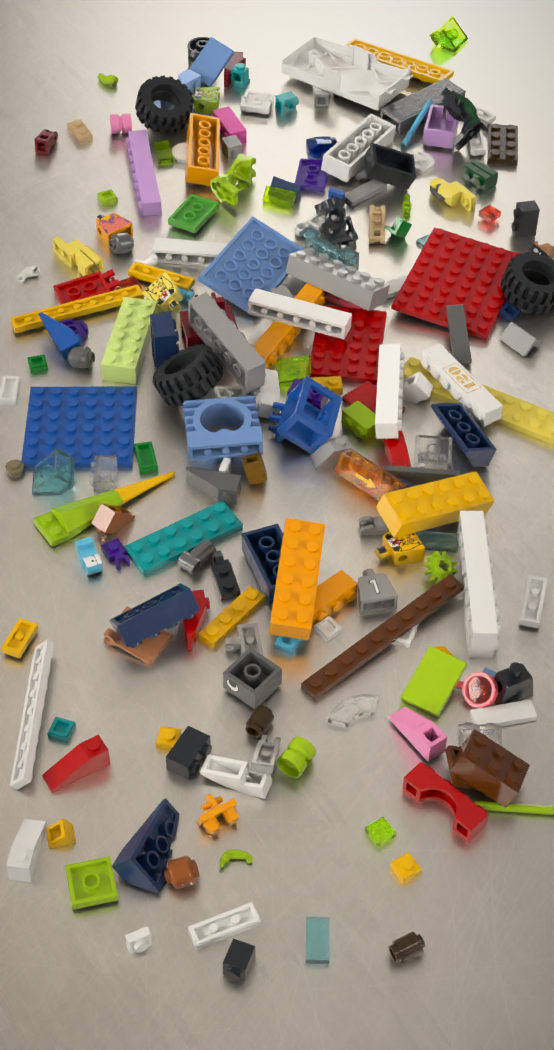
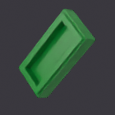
(145, 457)

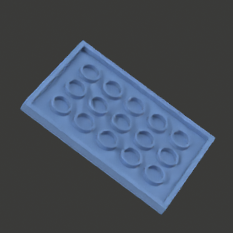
(251, 260)

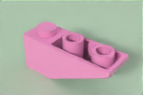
(420, 732)

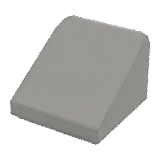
(321, 98)

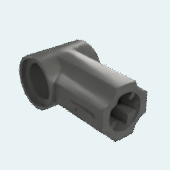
(194, 560)

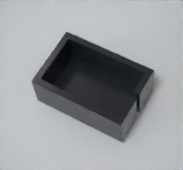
(390, 166)

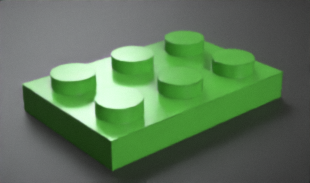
(193, 213)

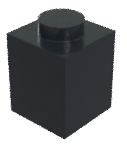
(238, 960)

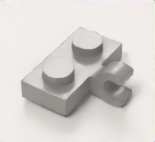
(247, 637)

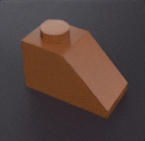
(111, 518)

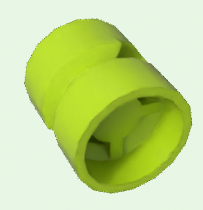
(296, 757)

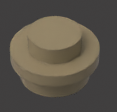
(14, 468)

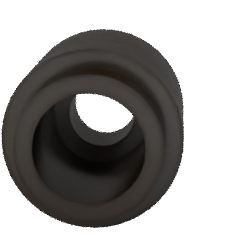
(259, 721)
(407, 947)

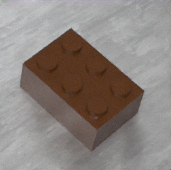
(490, 768)

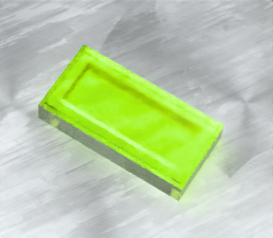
(163, 152)
(279, 196)

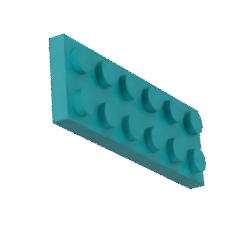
(184, 535)

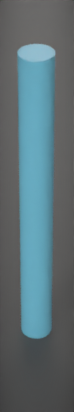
(417, 122)

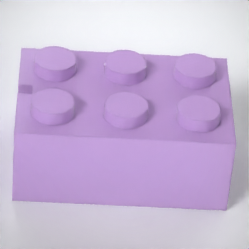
(439, 132)

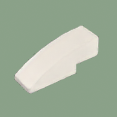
(236, 776)

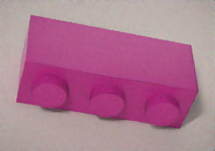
(230, 124)

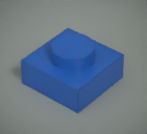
(333, 193)

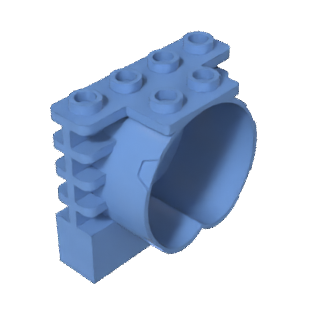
(215, 446)

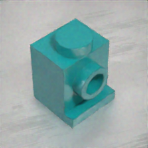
(238, 73)
(286, 102)

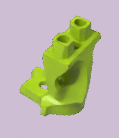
(239, 172)

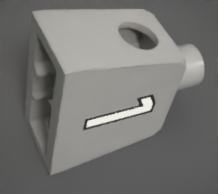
(375, 593)

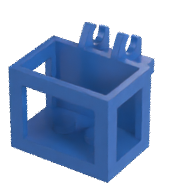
(302, 421)

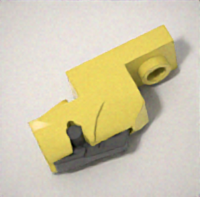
(453, 193)

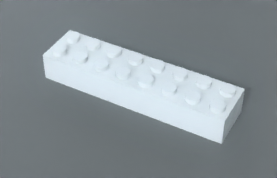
(478, 594)

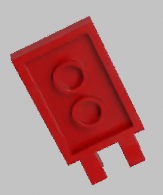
(86, 286)

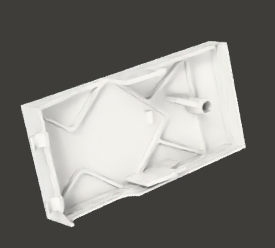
(346, 72)

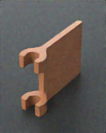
(146, 650)

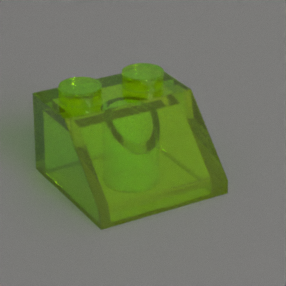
(449, 35)

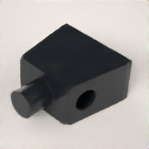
(513, 684)

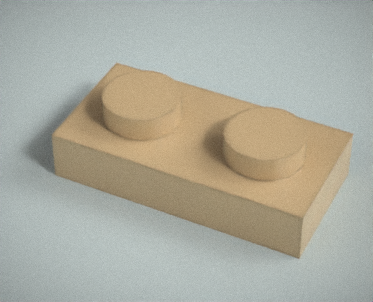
(80, 131)

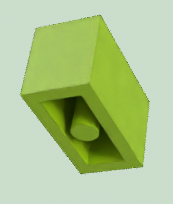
(359, 420)

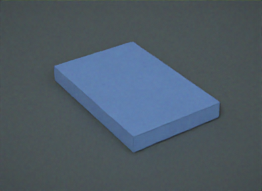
(212, 61)

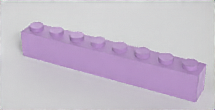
(143, 173)

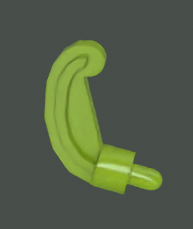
(235, 854)

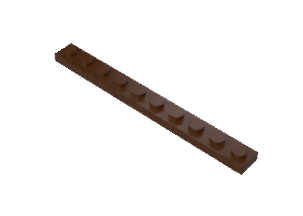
(381, 637)

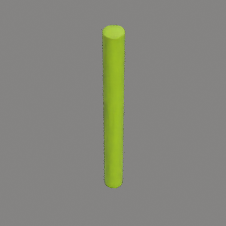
(517, 808)

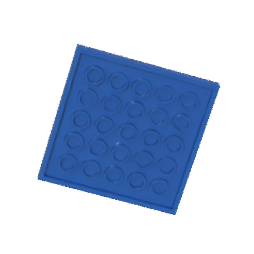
(81, 424)

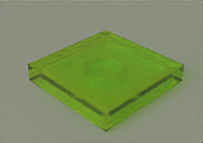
(293, 368)

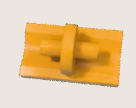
(226, 810)

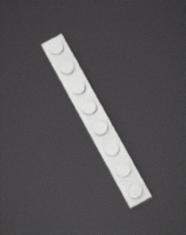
(32, 715)

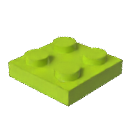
(91, 882)

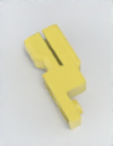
(78, 255)

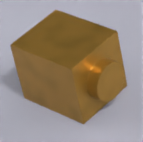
(254, 468)

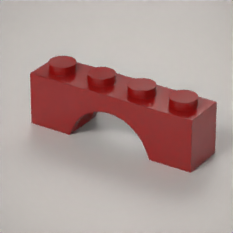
(426, 784)

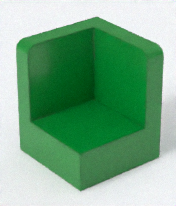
(400, 227)

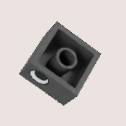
(252, 678)

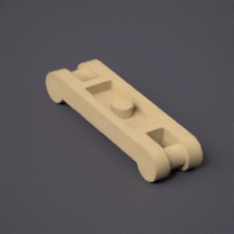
(376, 224)

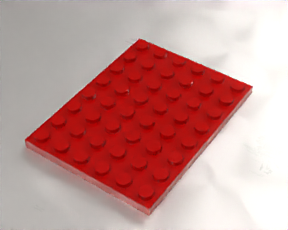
(456, 273)

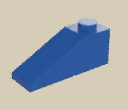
(61, 335)

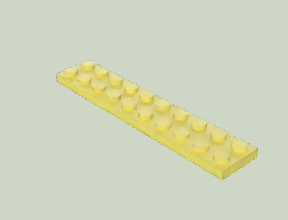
(515, 414)

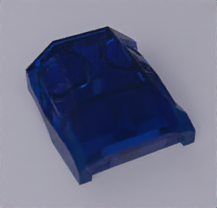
(319, 144)

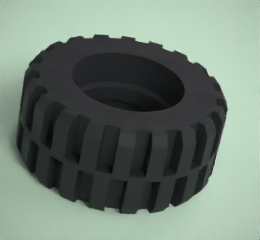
(168, 90)
(530, 283)
(188, 375)

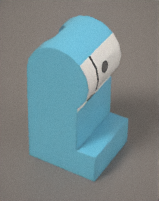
(88, 556)

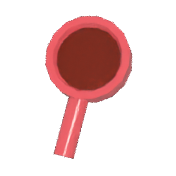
(479, 689)

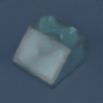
(54, 474)

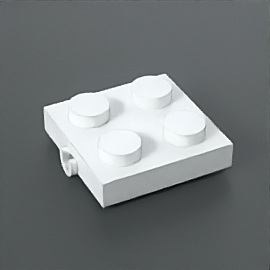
(257, 101)

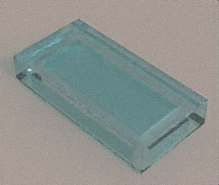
(438, 541)
(317, 940)

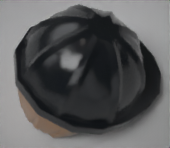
(545, 249)

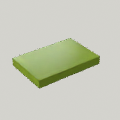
(433, 681)

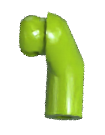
(108, 80)

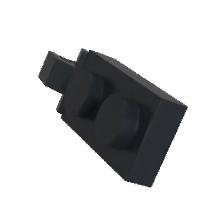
(224, 576)

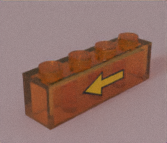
(367, 475)

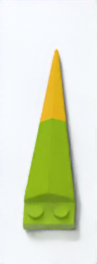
(70, 519)

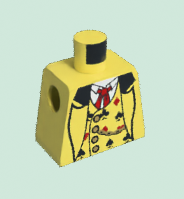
(165, 293)

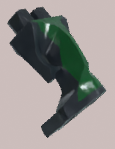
(464, 111)

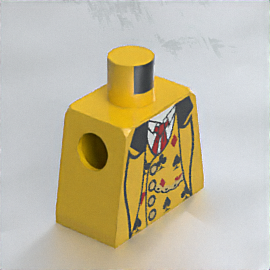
(401, 549)

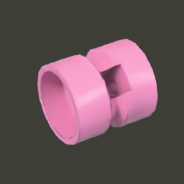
(121, 123)

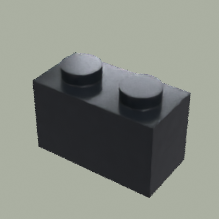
(525, 218)
(188, 752)

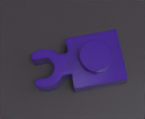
(115, 552)

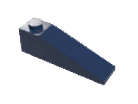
(147, 852)

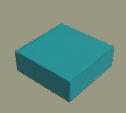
(61, 729)

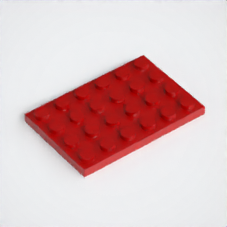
(357, 354)

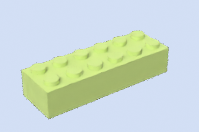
(128, 341)

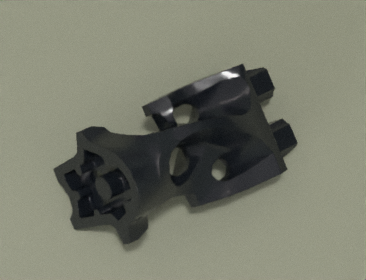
(340, 235)

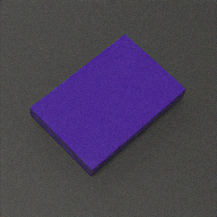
(311, 176)

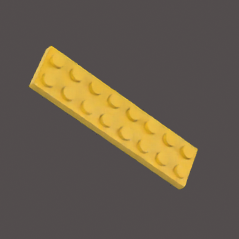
(421, 69)

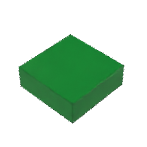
(37, 363)

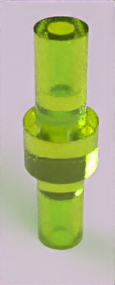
(406, 206)

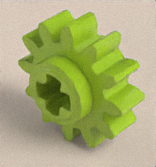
(439, 561)

